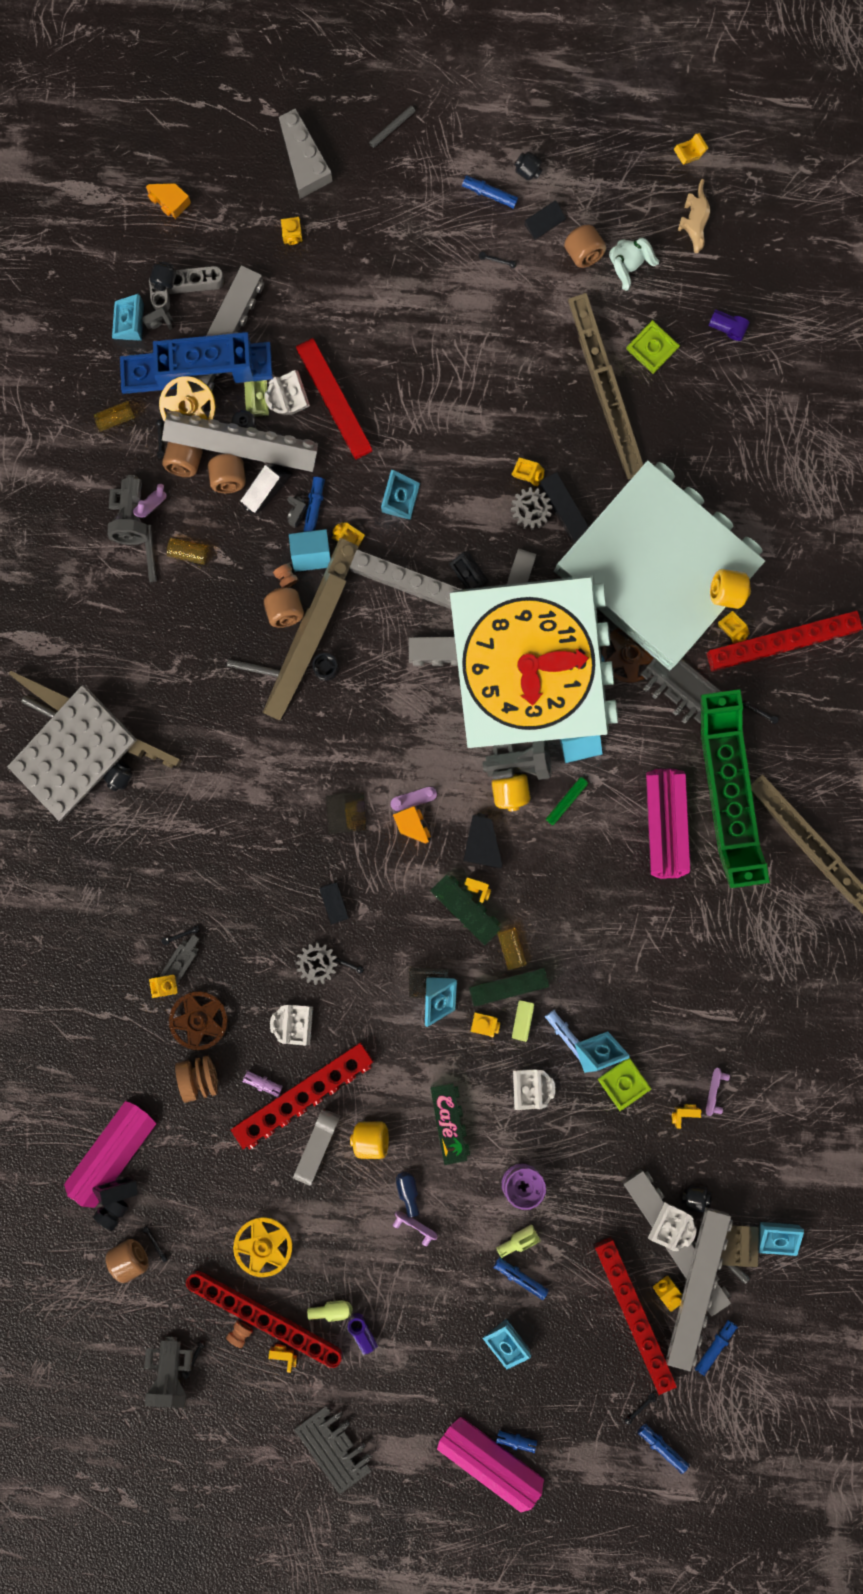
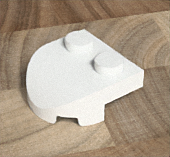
(286, 394)
(292, 1024)
(532, 1089)
(673, 1228)

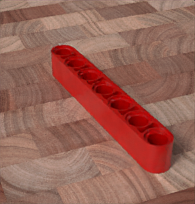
(334, 398)

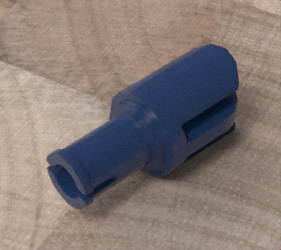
(407, 1192)

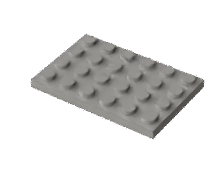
(72, 753)

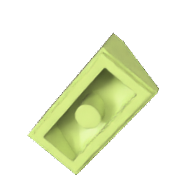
(255, 397)
(523, 1020)

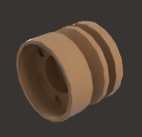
(200, 1078)

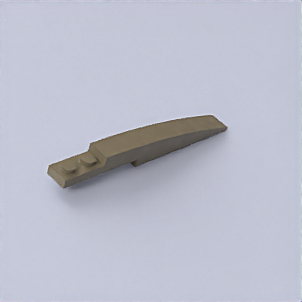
(605, 385)
(311, 629)
(57, 701)
(809, 841)

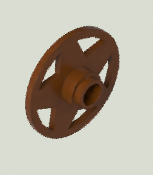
(626, 655)
(197, 1020)

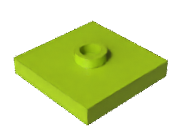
(652, 347)
(624, 1084)

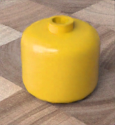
(730, 588)
(511, 792)
(370, 1140)

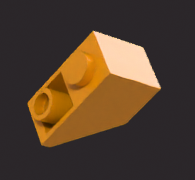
(170, 197)
(410, 824)

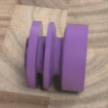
(533, 1190)

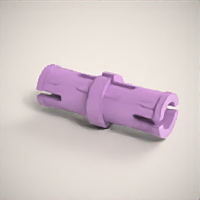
(262, 1083)

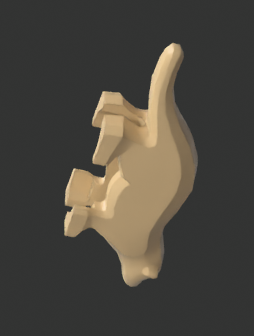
(697, 218)

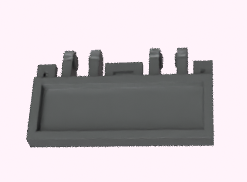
(682, 683)
(332, 1450)

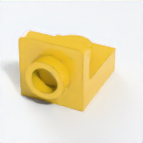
(291, 230)
(528, 471)
(348, 533)
(734, 628)
(475, 886)
(163, 986)
(485, 1024)

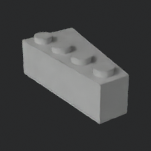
(305, 159)

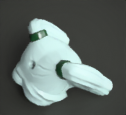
(629, 256)

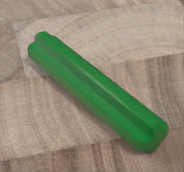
(567, 800)

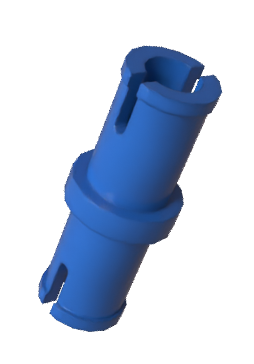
(516, 1441)

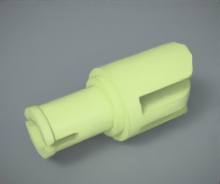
(519, 1241)
(332, 1311)

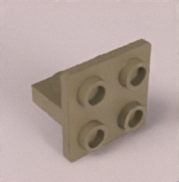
(741, 1247)

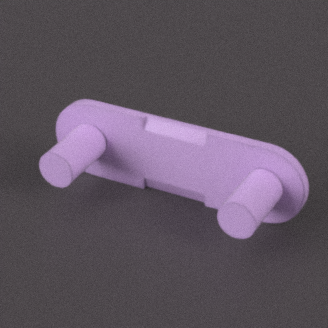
(150, 503)
(413, 799)
(710, 1107)
(402, 1217)

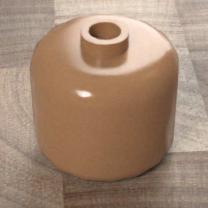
(585, 246)
(182, 459)
(226, 473)
(283, 607)
(127, 1261)

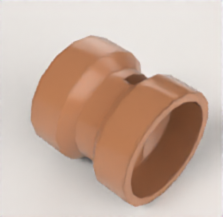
(285, 575)
(239, 1334)

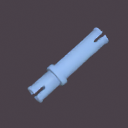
(562, 1029)

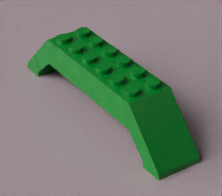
(731, 789)

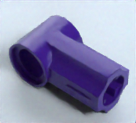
(733, 326)
(362, 1335)

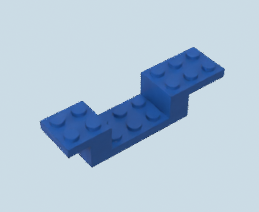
(196, 357)

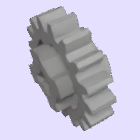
(525, 505)
(320, 955)

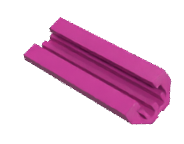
(668, 823)
(109, 1153)
(491, 1465)

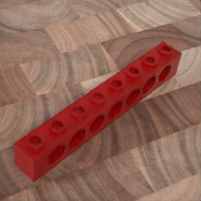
(784, 641)
(242, 1130)
(635, 1315)

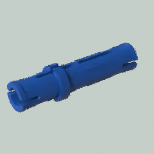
(484, 189)
(315, 499)
(502, 1266)
(721, 1340)
(656, 1442)

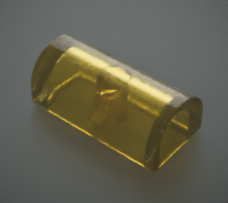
(114, 416)
(187, 550)
(511, 948)

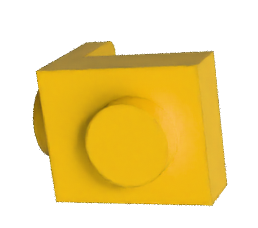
(691, 149)
(688, 1110)
(668, 1293)
(280, 1352)

